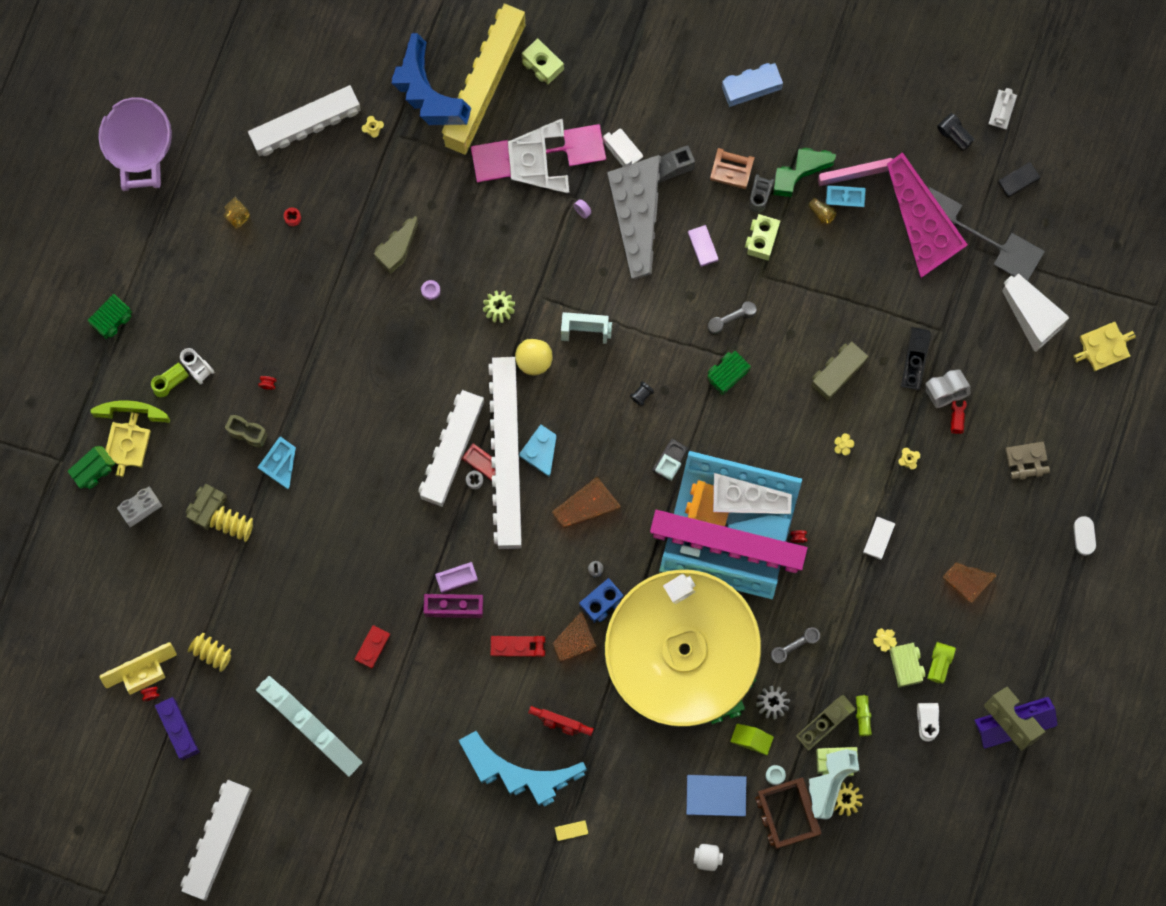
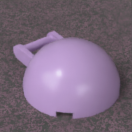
(136, 140)

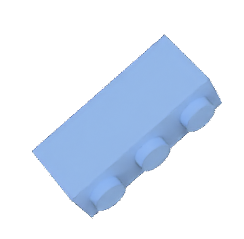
(751, 84)

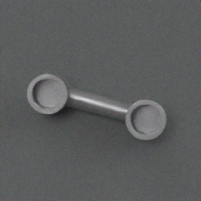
(716, 324)
(810, 635)

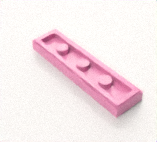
(853, 172)

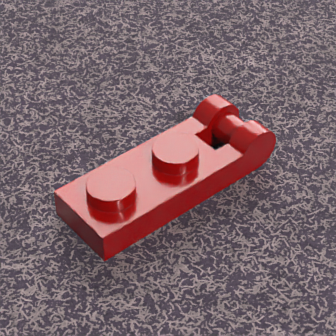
(517, 646)

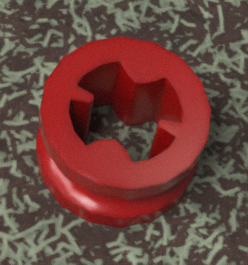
(292, 222)
(267, 382)
(798, 536)
(150, 694)

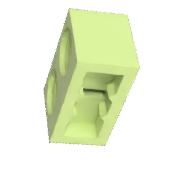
(765, 237)

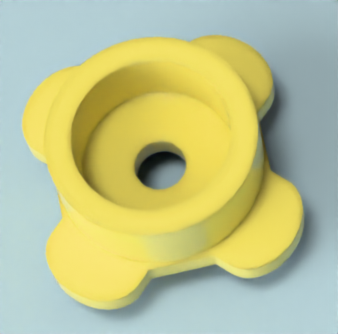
(374, 132)
(903, 461)

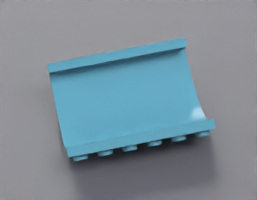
(738, 573)

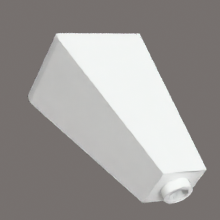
(1034, 311)

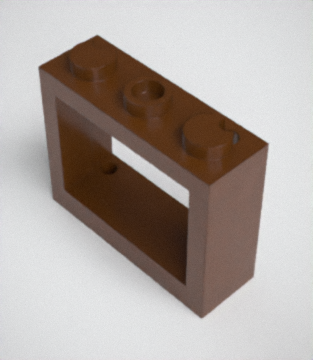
(807, 807)

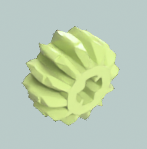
(503, 311)

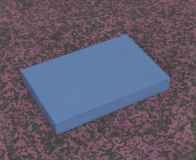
(716, 795)

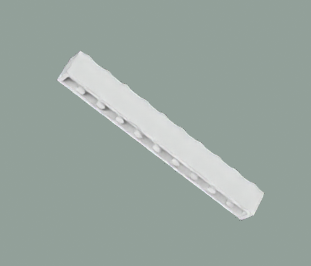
(506, 453)

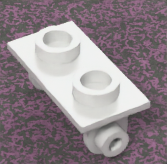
(1002, 108)

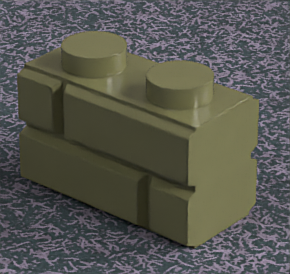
(205, 505)

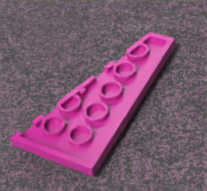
(926, 223)

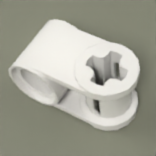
(198, 367)
(928, 717)

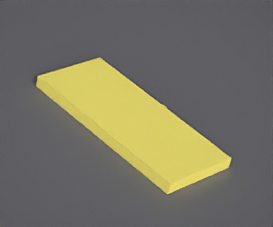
(571, 830)

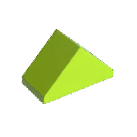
(752, 738)

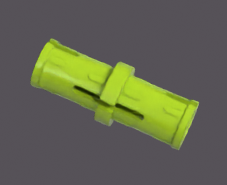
(863, 715)

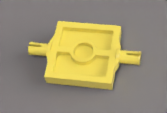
(1104, 346)
(127, 444)

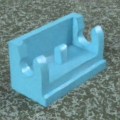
(845, 196)

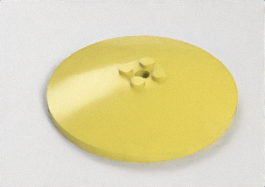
(647, 658)

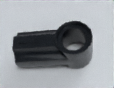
(952, 128)

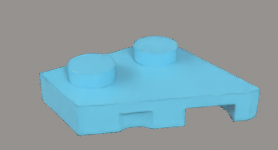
(279, 462)

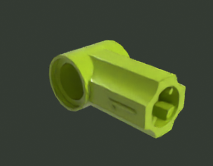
(170, 378)
(942, 657)

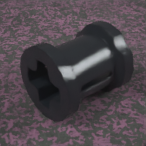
(641, 394)

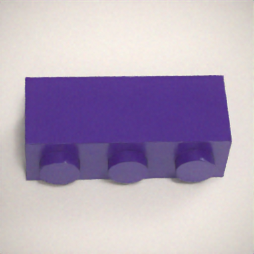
(177, 728)

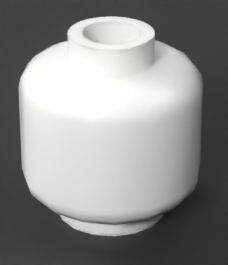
(708, 857)

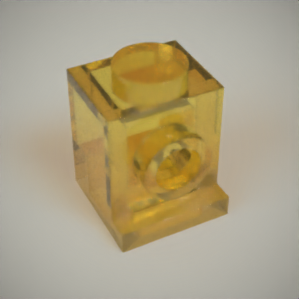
(236, 213)

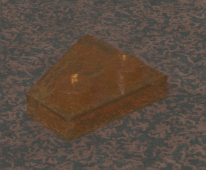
(574, 639)

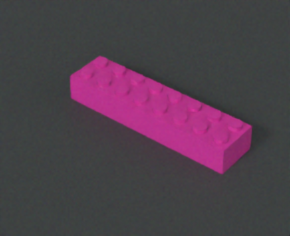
(728, 540)

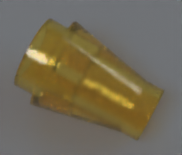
(824, 212)

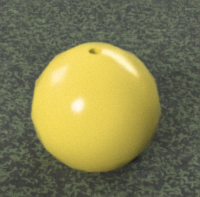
(533, 356)

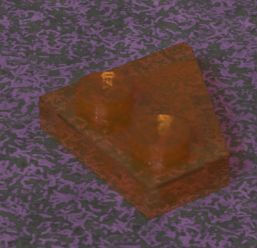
(968, 580)

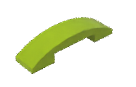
(106, 410)

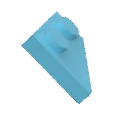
(540, 450)

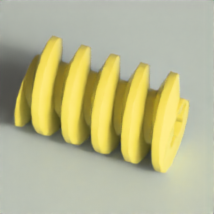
(232, 524)
(210, 651)

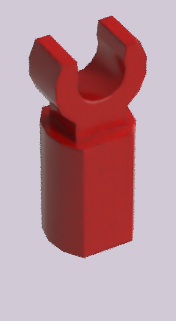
(958, 418)

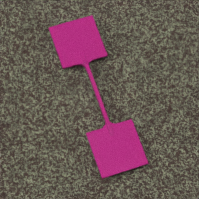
(581, 145)

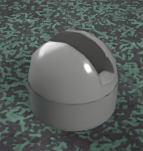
(591, 569)

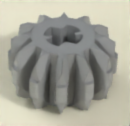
(769, 696)

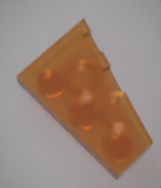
(585, 504)

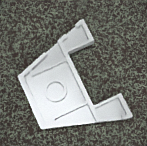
(529, 160)

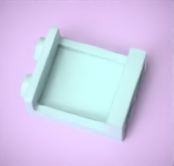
(586, 323)

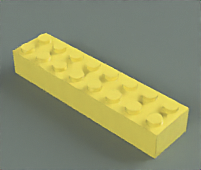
(486, 75)

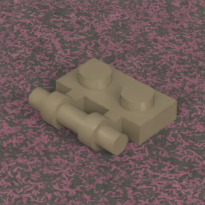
(1024, 455)

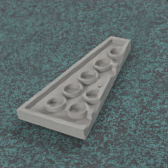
(636, 208)

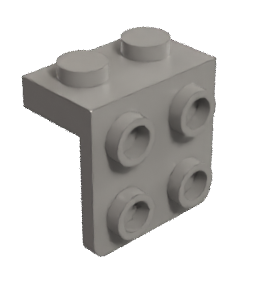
(139, 506)

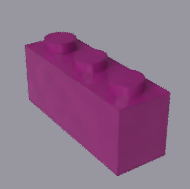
(453, 605)

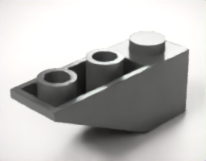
(676, 163)

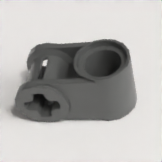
(760, 190)

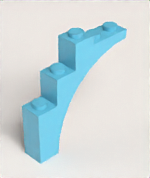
(541, 783)

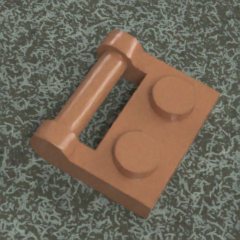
(729, 173)

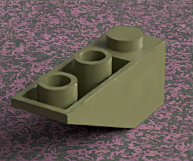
(395, 250)
(825, 722)

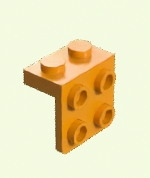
(702, 505)

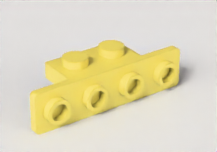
(140, 671)

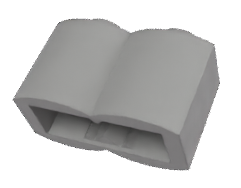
(948, 388)

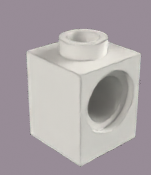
(680, 588)

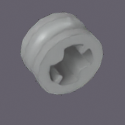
(480, 479)

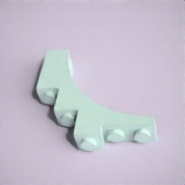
(309, 725)

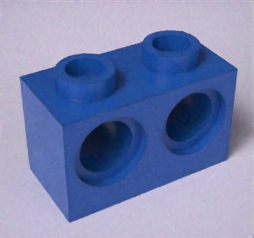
(598, 597)

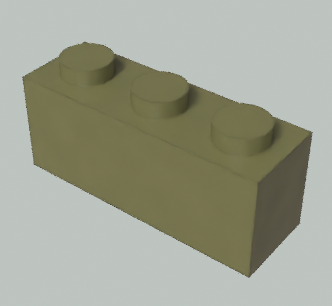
(839, 370)

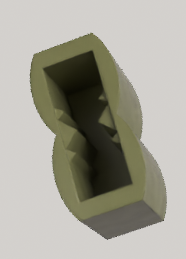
(242, 430)

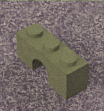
(1019, 730)

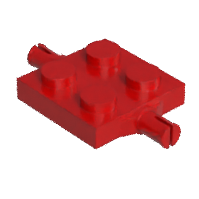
(567, 725)

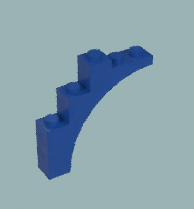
(412, 78)

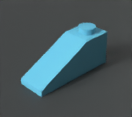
(767, 526)

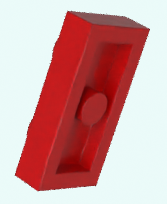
(372, 647)

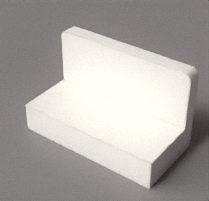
(622, 148)

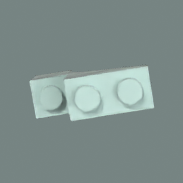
(825, 788)

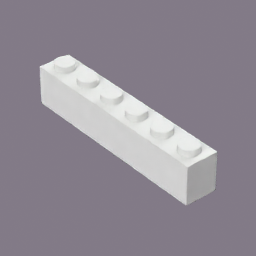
(304, 120)
(451, 448)
(216, 840)

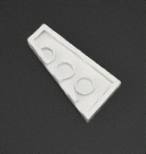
(746, 497)

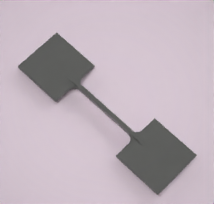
(1015, 255)

